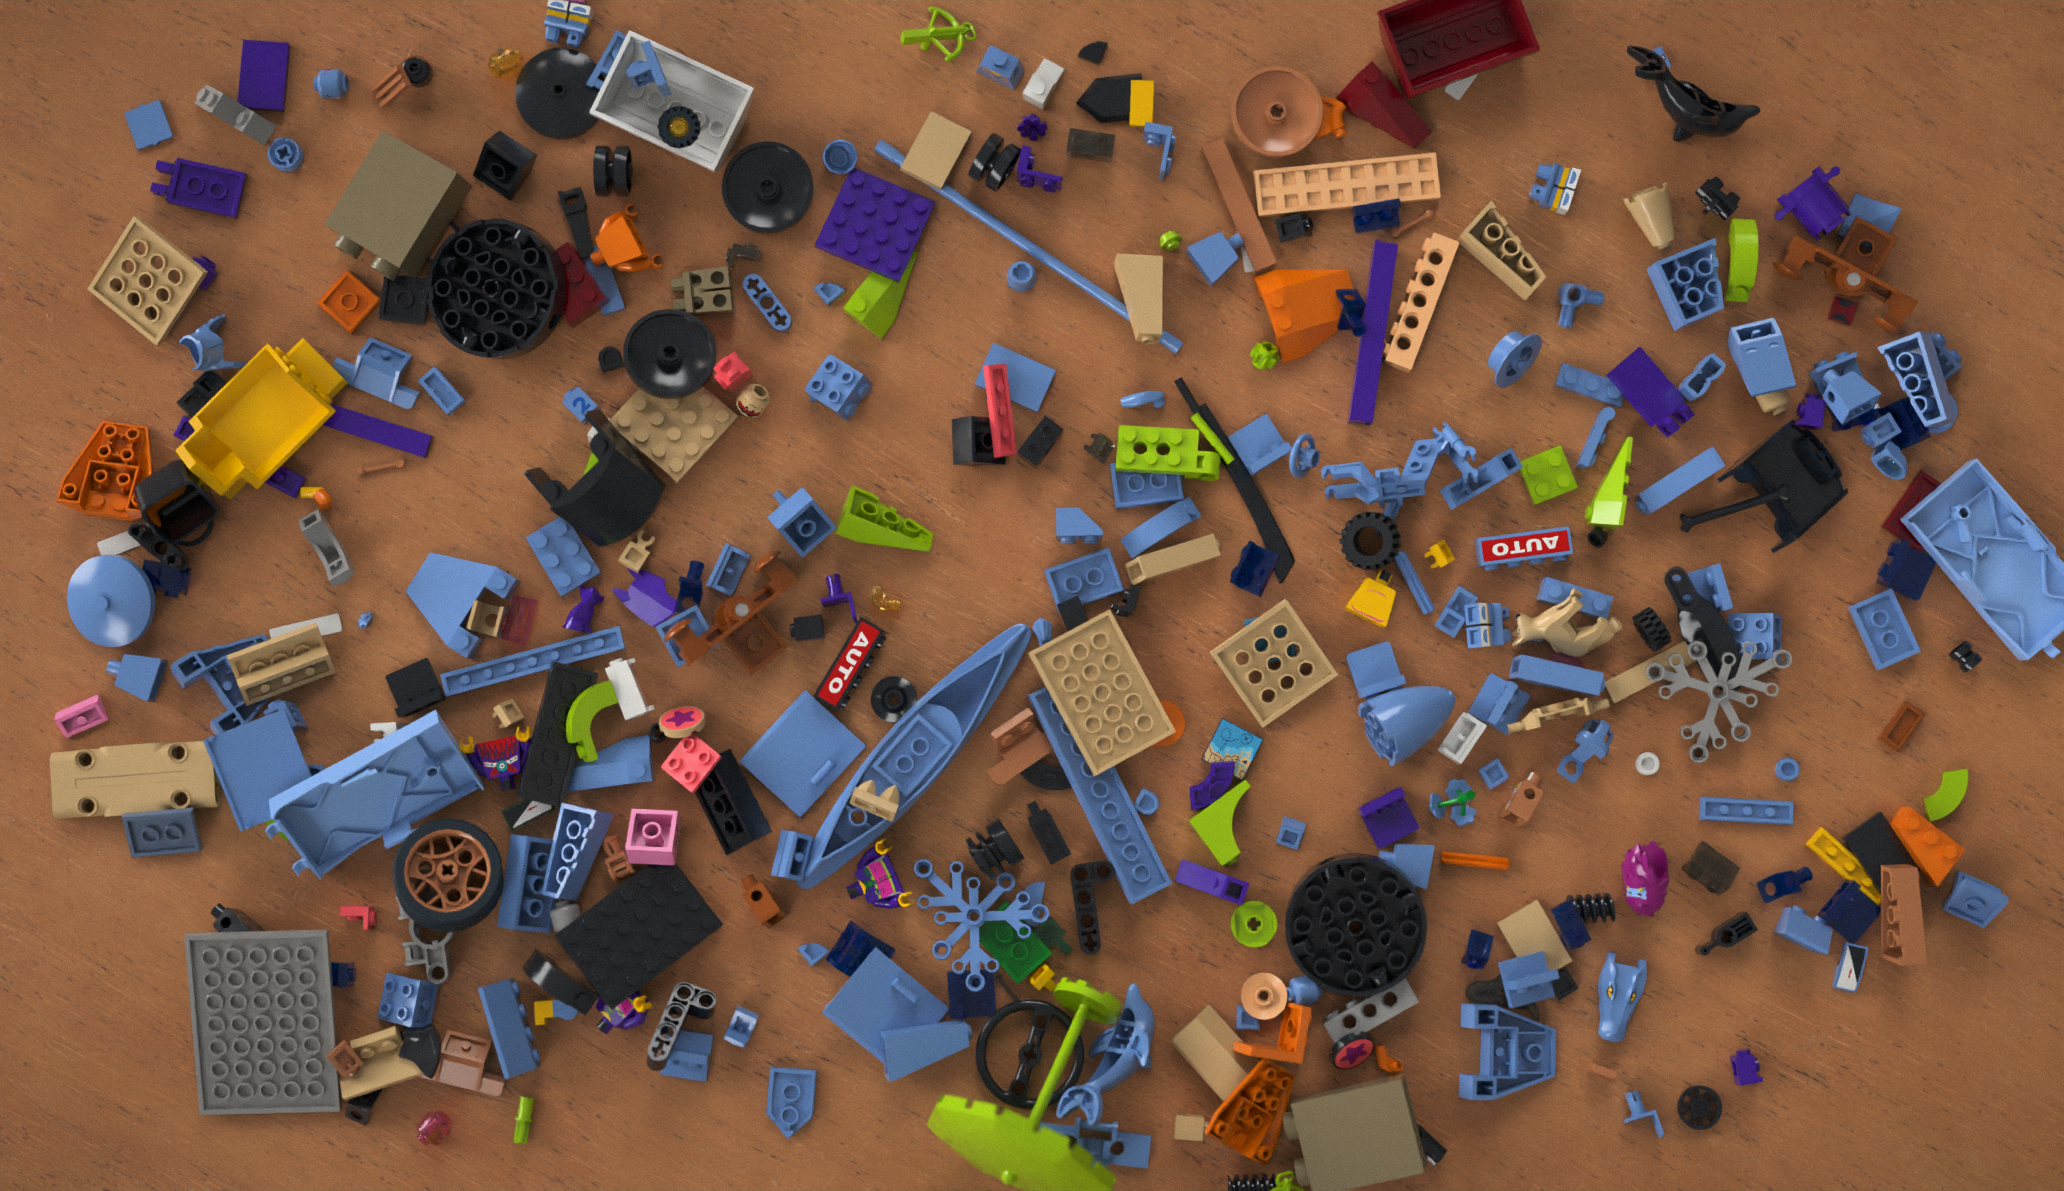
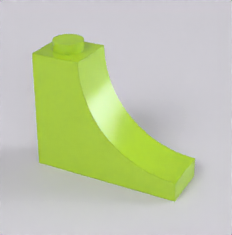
(1215, 825)

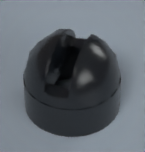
(1595, 541)
(652, 732)

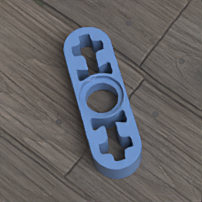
(752, 293)

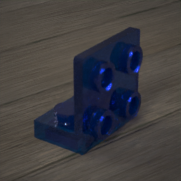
(1850, 911)
(854, 947)

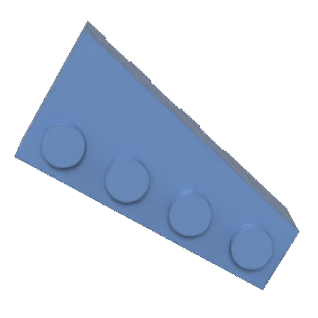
(1921, 377)

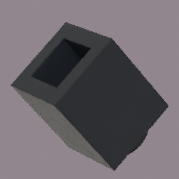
(807, 628)

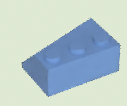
(1689, 284)

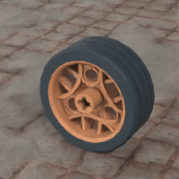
(448, 875)

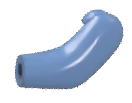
(1143, 398)

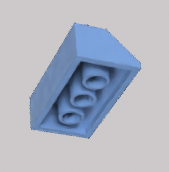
(521, 900)
(509, 1027)

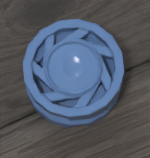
(285, 154)

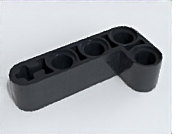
(1090, 907)
(673, 1026)

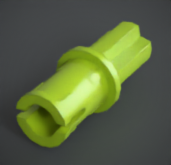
(523, 1120)

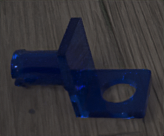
(1351, 312)
(691, 585)
(1785, 883)

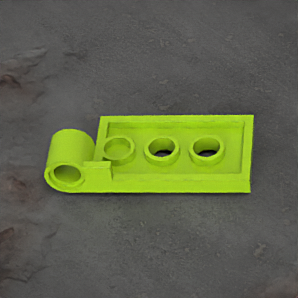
(1181, 460)

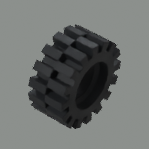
(1651, 629)

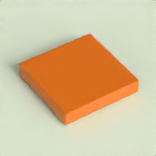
(349, 301)

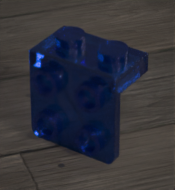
(1905, 569)

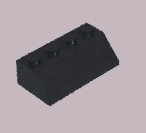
(731, 805)

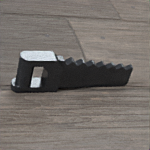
(577, 220)

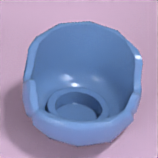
(840, 156)

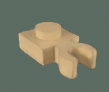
(636, 554)

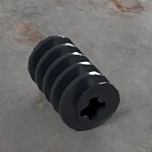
(1594, 906)
(1253, 1185)

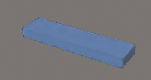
(1746, 810)

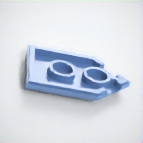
(791, 1098)

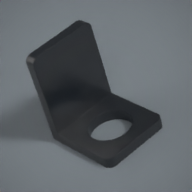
(363, 1105)

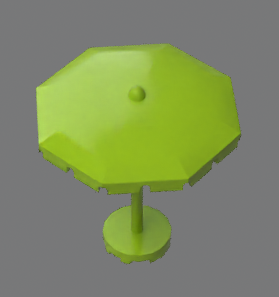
(1008, 1142)

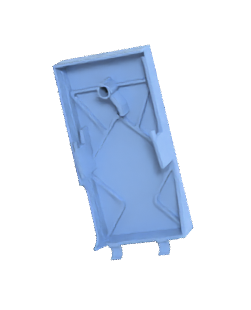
(373, 794)

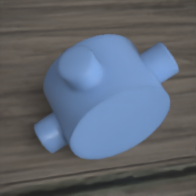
(365, 620)

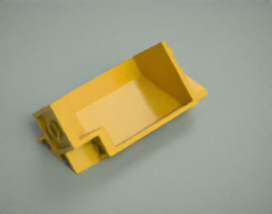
(261, 418)

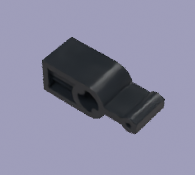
(1738, 928)

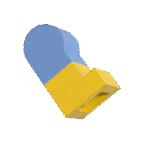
(552, 1008)

